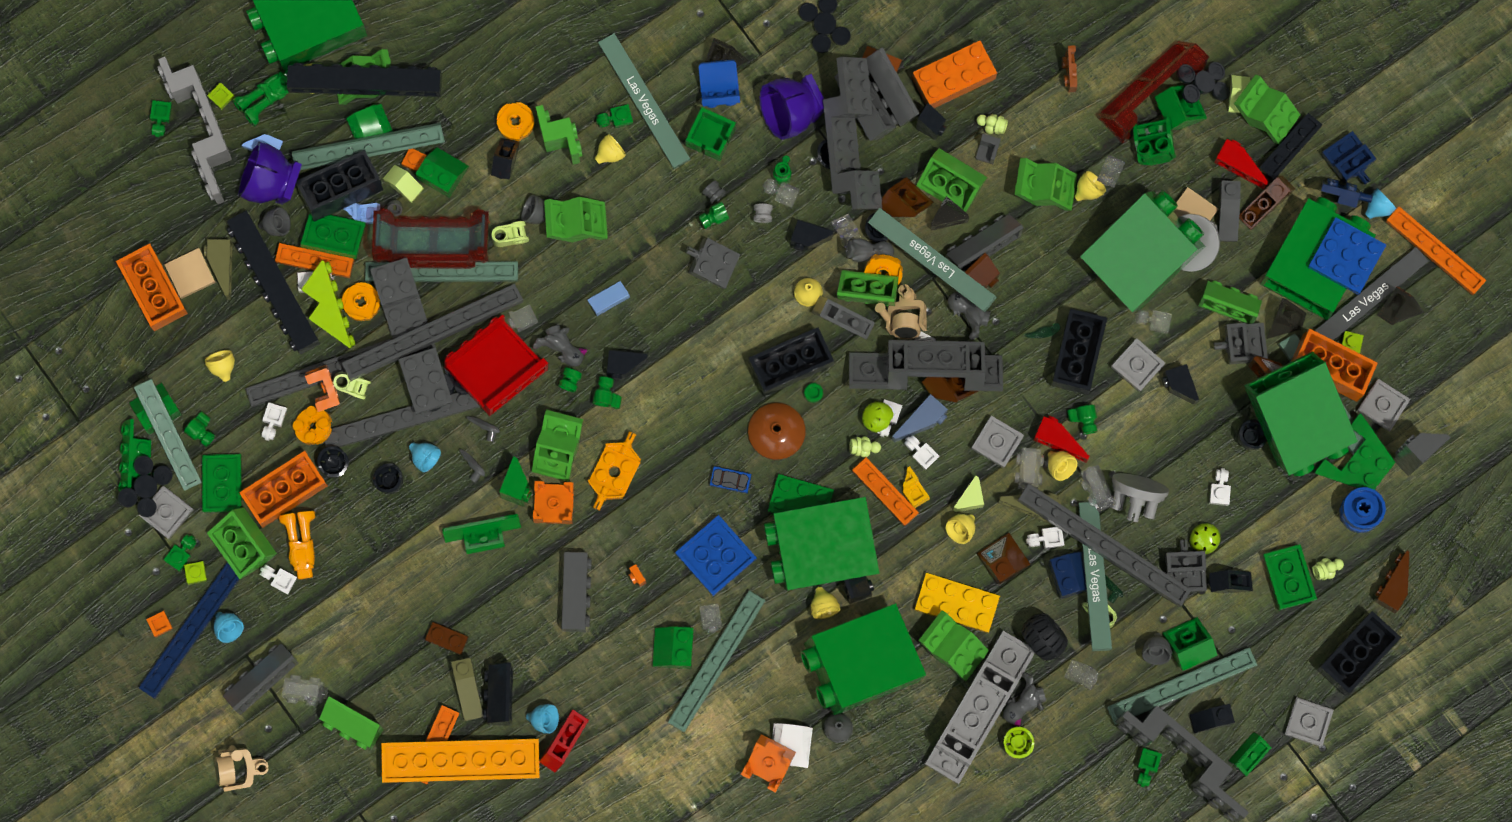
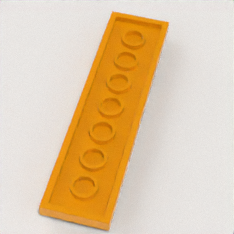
(460, 760)

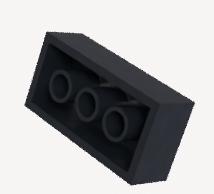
(339, 185)
(1079, 351)
(791, 361)
(1359, 653)

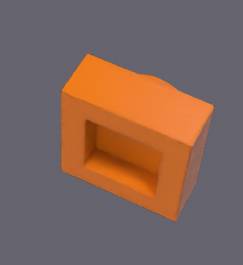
(413, 159)
(636, 576)
(159, 624)

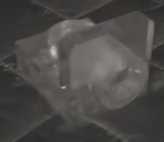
(710, 618)

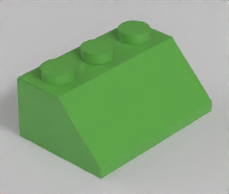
(951, 178)
(867, 288)
(1230, 302)
(241, 542)
(350, 724)

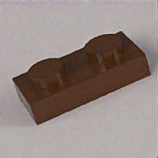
(446, 638)

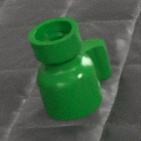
(782, 171)
(717, 215)
(604, 396)
(1085, 415)
(197, 429)

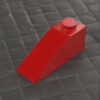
(1237, 160)
(1058, 438)
(564, 741)

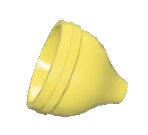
(609, 150)
(1089, 188)
(807, 292)
(221, 364)
(1061, 465)
(961, 528)
(824, 604)

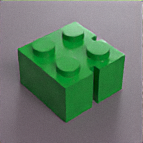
(710, 133)

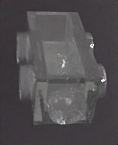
(1029, 466)
(1098, 488)
(310, 691)

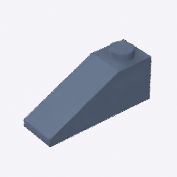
(924, 418)

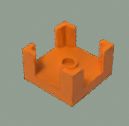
(329, 400)
(553, 503)
(769, 762)

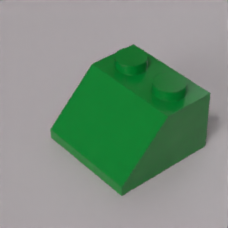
(1180, 112)
(441, 172)
(141, 414)
(515, 485)
(1190, 644)
(673, 647)

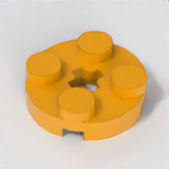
(511, 111)
(884, 262)
(355, 293)
(303, 423)

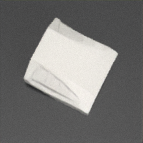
(795, 738)

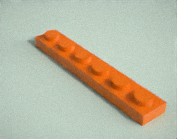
(1436, 250)

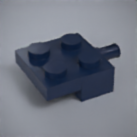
(1349, 158)
(1347, 194)

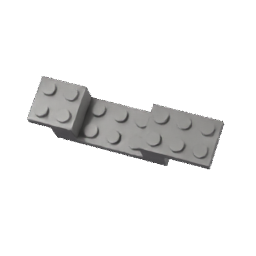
(209, 151)
(980, 707)

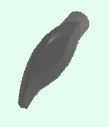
(485, 426)
(474, 465)

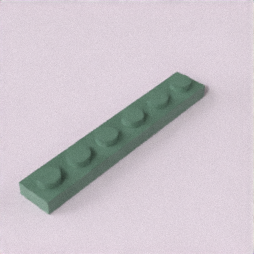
(167, 434)

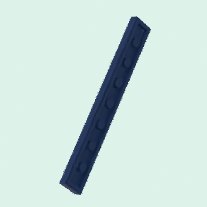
(190, 632)

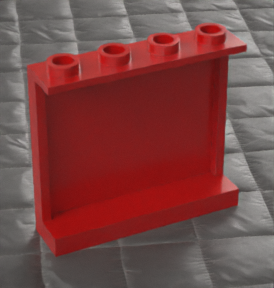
(494, 365)

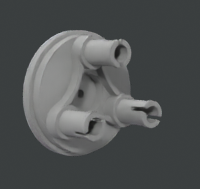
(1209, 239)
(1138, 490)

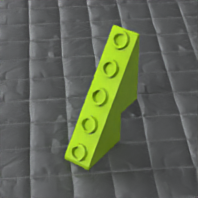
(329, 311)

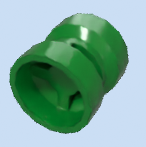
(570, 380)

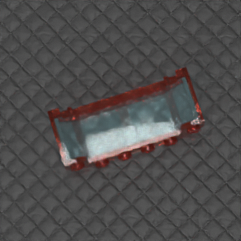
(431, 242)

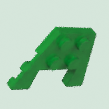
(1367, 464)

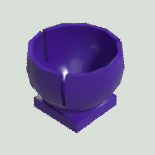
(790, 105)
(268, 176)

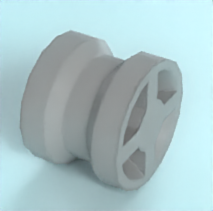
(763, 213)

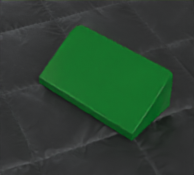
(1250, 754)

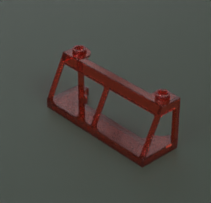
(1120, 115)

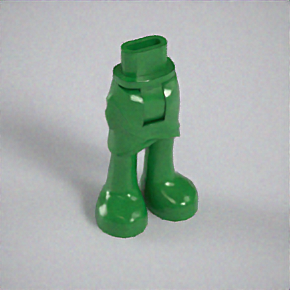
(273, 89)

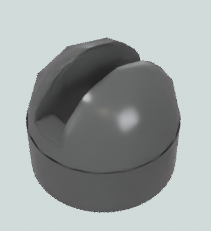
(399, 207)

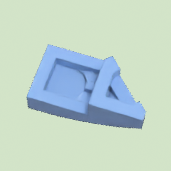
(263, 138)
(363, 212)

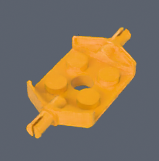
(619, 456)

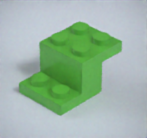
(380, 59)
(1267, 109)
(559, 134)
(1045, 184)
(575, 219)
(557, 445)
(953, 645)

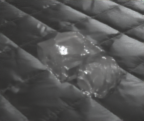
(785, 194)
(1158, 322)

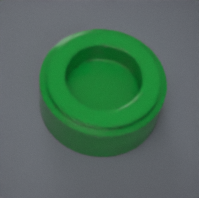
(813, 393)

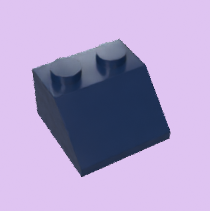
(1068, 574)

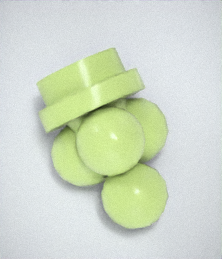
(993, 123)
(863, 446)
(1326, 568)

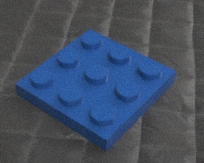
(1347, 256)
(715, 555)

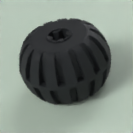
(1044, 636)

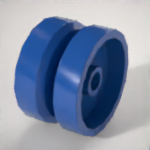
(1358, 520)

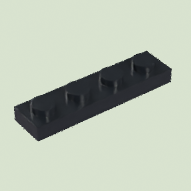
(1290, 147)

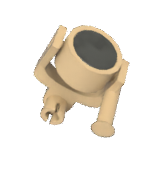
(904, 324)
(226, 772)

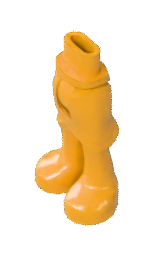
(301, 553)

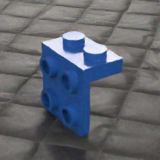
(719, 83)

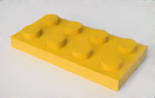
(961, 602)

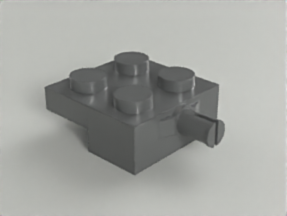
(712, 262)
(1243, 342)
(1187, 567)

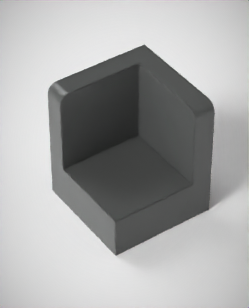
(988, 149)

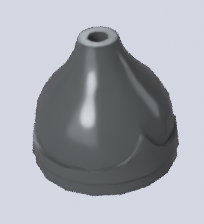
(533, 210)
(276, 222)
(1157, 650)
(838, 728)

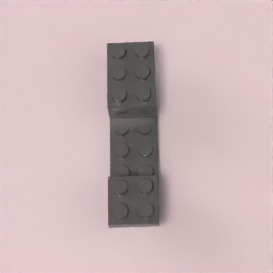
(842, 135)
(405, 313)
(926, 360)
(1214, 770)

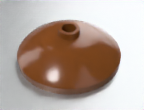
(776, 444)

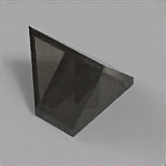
(722, 51)
(948, 215)
(1399, 307)
(1286, 319)

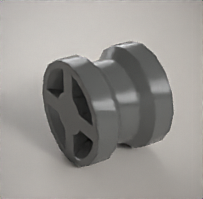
(714, 192)

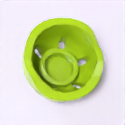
(871, 416)
(1205, 538)
(1019, 742)

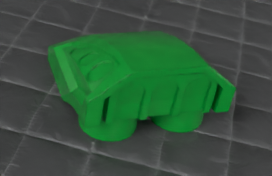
(369, 122)
(1154, 142)

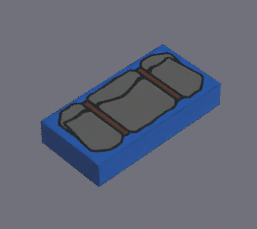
(730, 480)

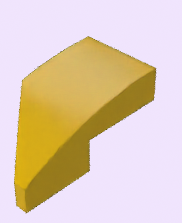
(913, 489)

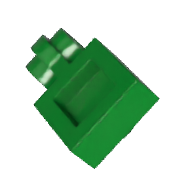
(161, 113)
(620, 116)
(177, 556)
(1149, 762)

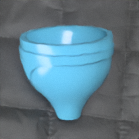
(1379, 206)
(424, 455)
(227, 627)
(544, 718)

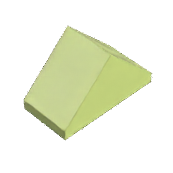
(1237, 85)
(403, 183)
(971, 498)

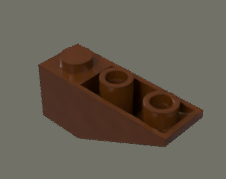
(1266, 202)
(1396, 587)

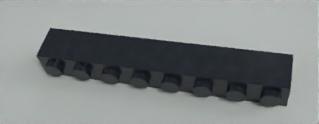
(364, 81)
(273, 282)

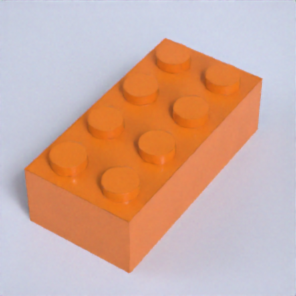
(954, 75)
(151, 287)
(1348, 368)
(283, 489)

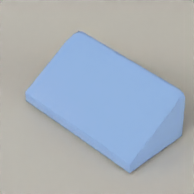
(608, 298)

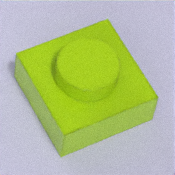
(220, 96)
(1352, 341)
(195, 572)

